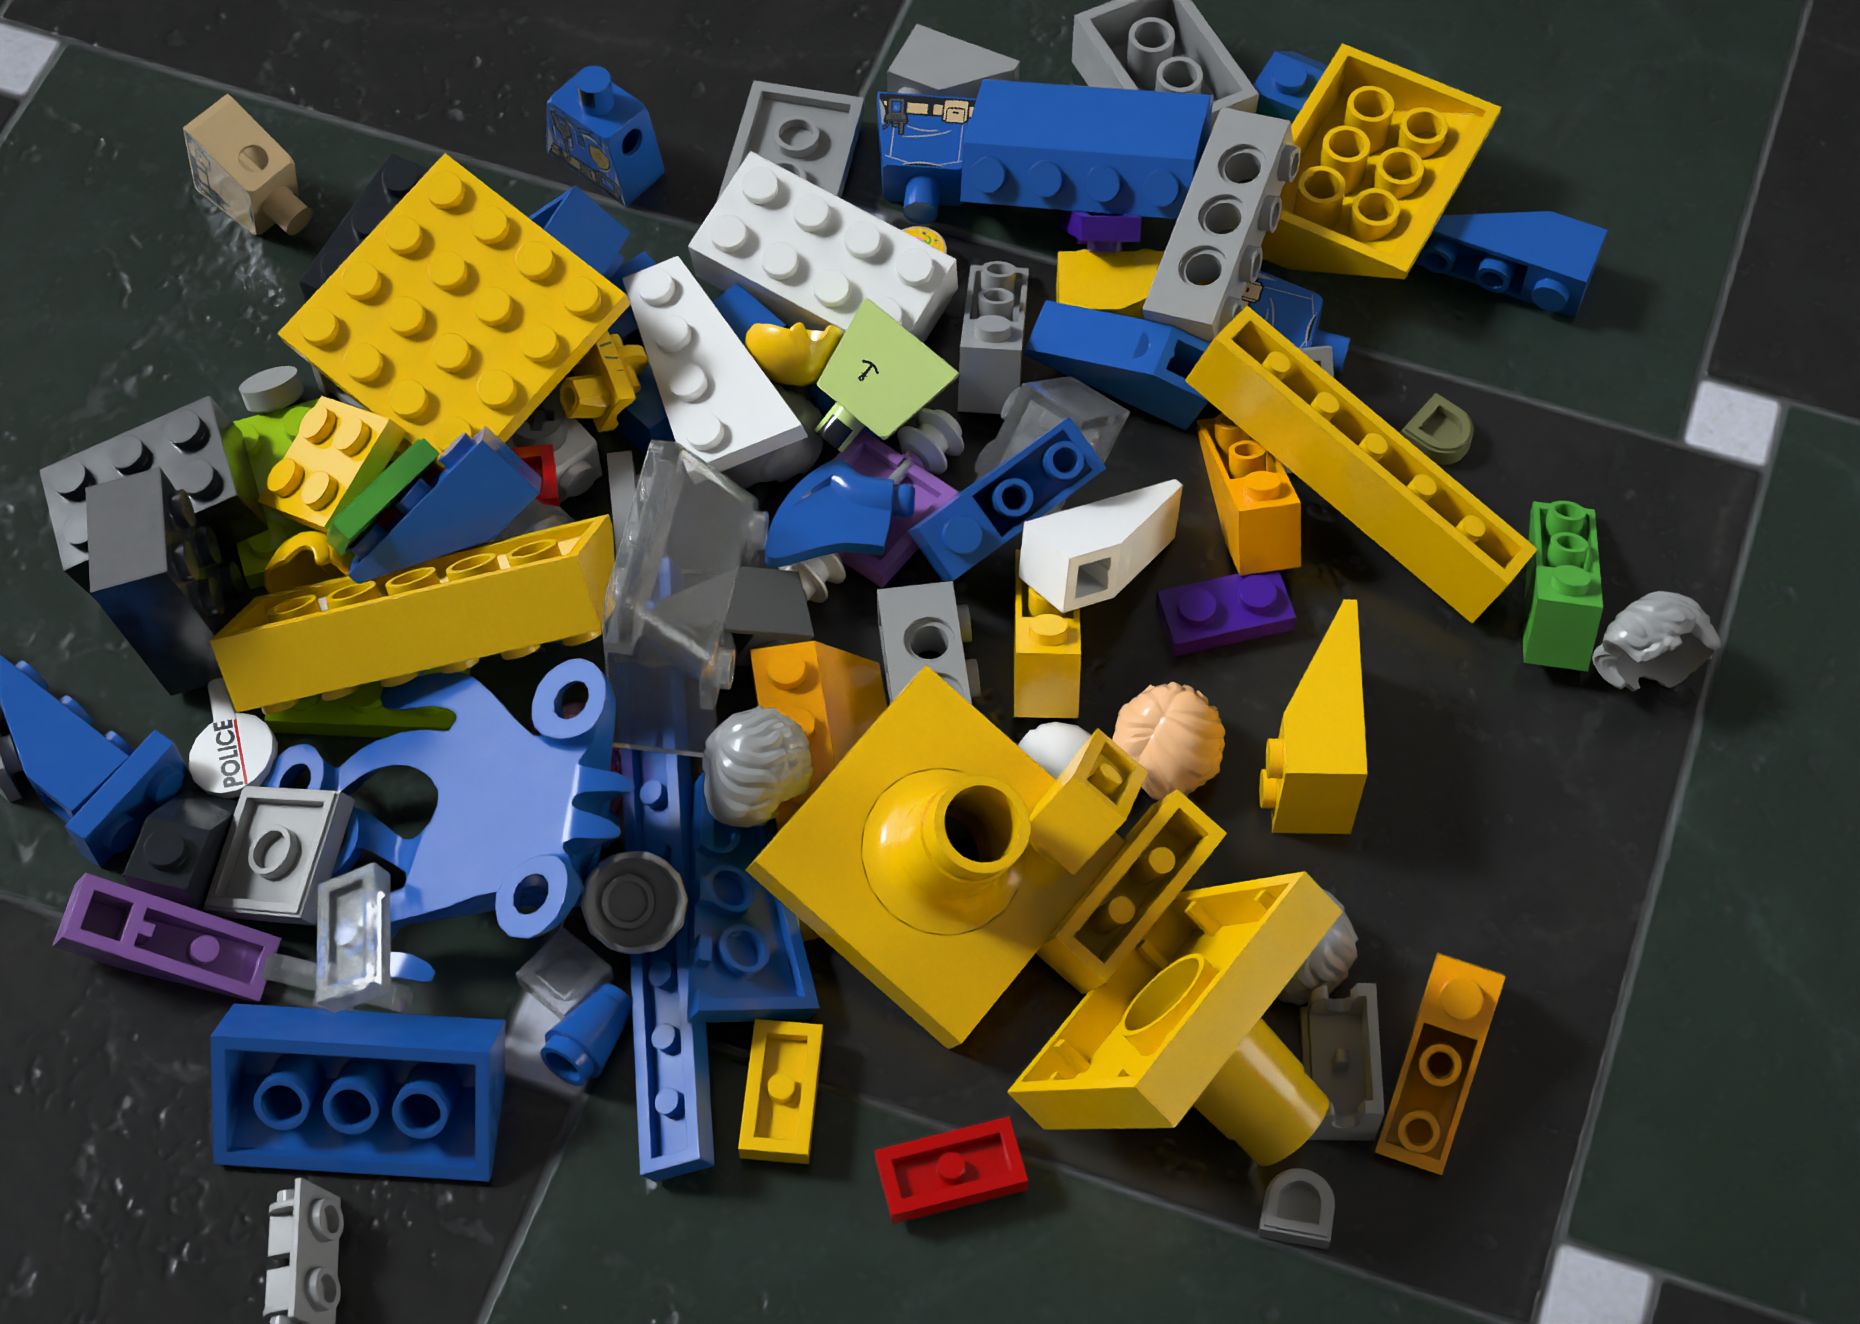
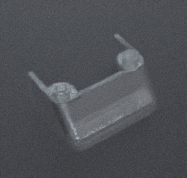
(673, 599)

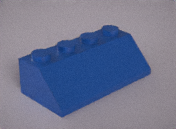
(1084, 147)
(357, 1091)

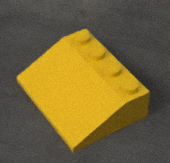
(1374, 167)

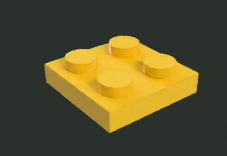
(330, 462)

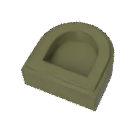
(1440, 431)

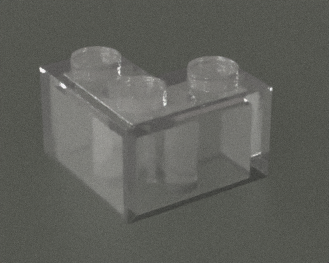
(1043, 405)

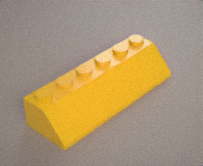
(419, 618)

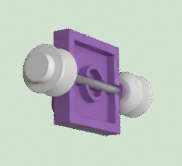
(922, 454)

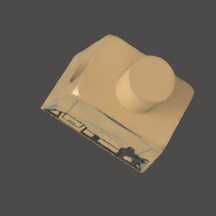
(244, 170)

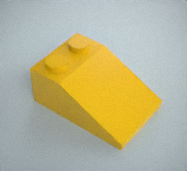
(1320, 754)

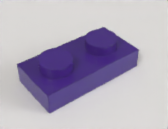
(1101, 230)
(1224, 611)

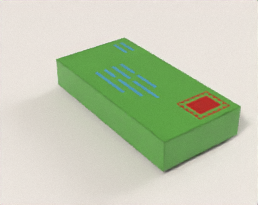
(380, 496)

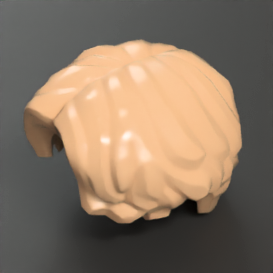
(1172, 737)

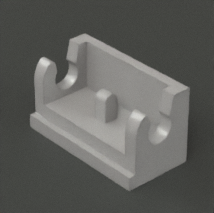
(1344, 1061)

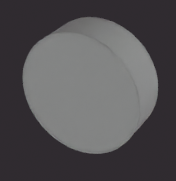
(271, 389)

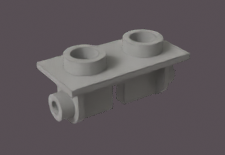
(306, 1230)

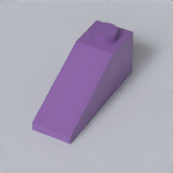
(164, 939)

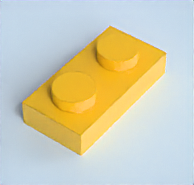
(781, 1091)

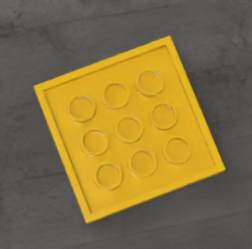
(454, 313)

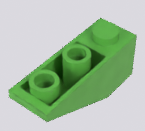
(1562, 587)

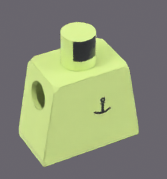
(878, 378)

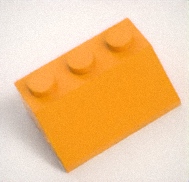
(827, 694)

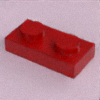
(951, 1170)

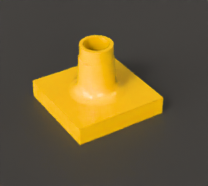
(887, 887)
(1188, 1025)

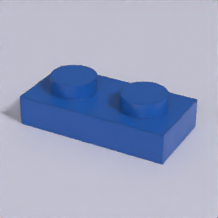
(125, 800)

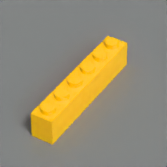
(1360, 464)

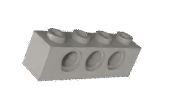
(1238, 149)
(921, 621)

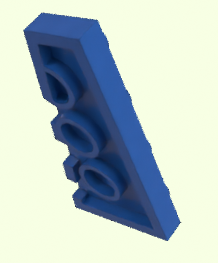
(742, 939)

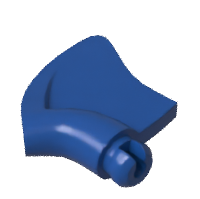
(836, 513)

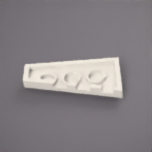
(705, 375)

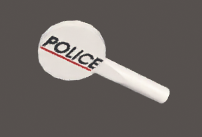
(232, 749)

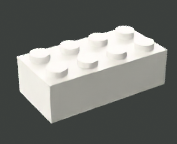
(817, 254)

